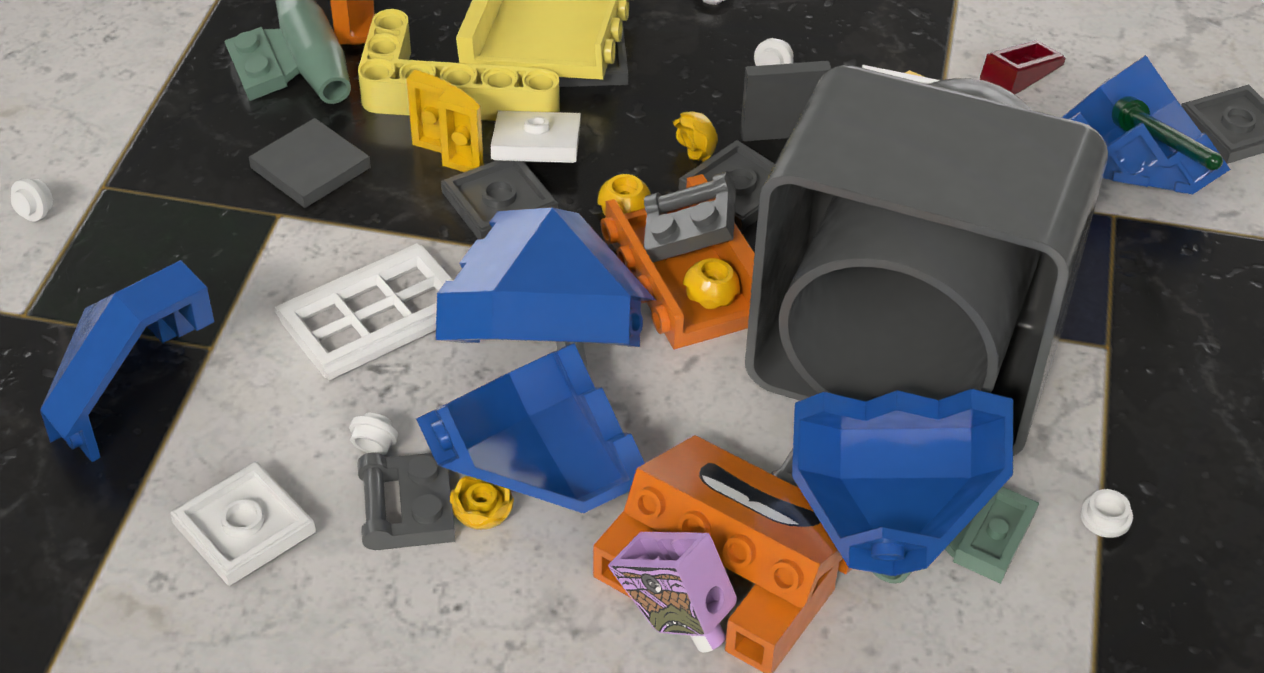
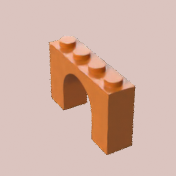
(760, 627)

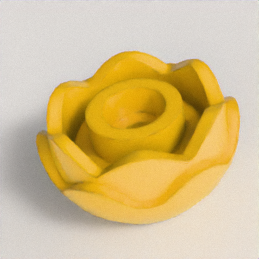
(696, 134)
(627, 192)
(712, 283)
(476, 514)

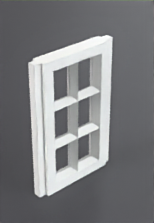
(352, 285)

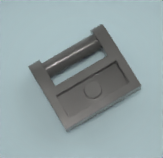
(692, 227)
(423, 500)

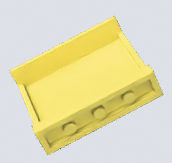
(554, 35)

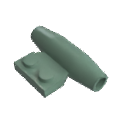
(301, 45)
(990, 537)

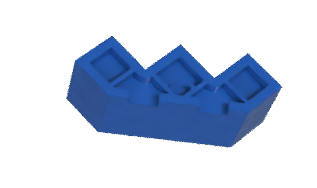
(1135, 154)
(541, 280)
(165, 302)
(538, 434)
(900, 471)

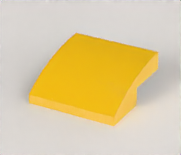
(445, 121)

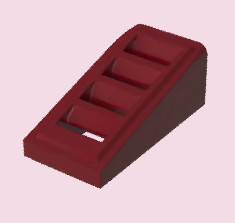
(1020, 65)

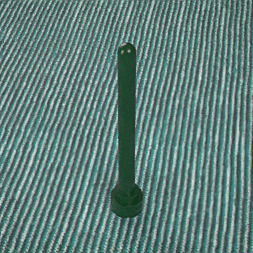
(1132, 111)

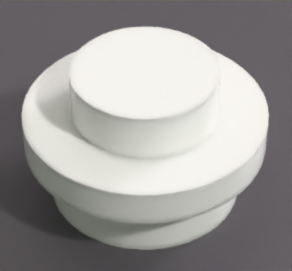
(773, 52)
(31, 199)
(373, 433)
(1107, 513)

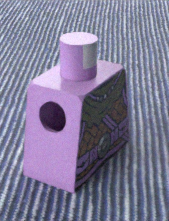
(677, 584)

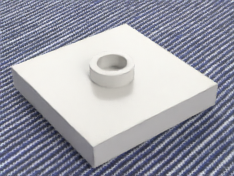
(536, 136)
(242, 523)

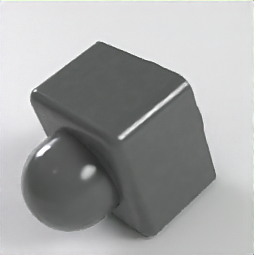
(920, 242)

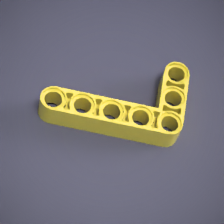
(494, 87)

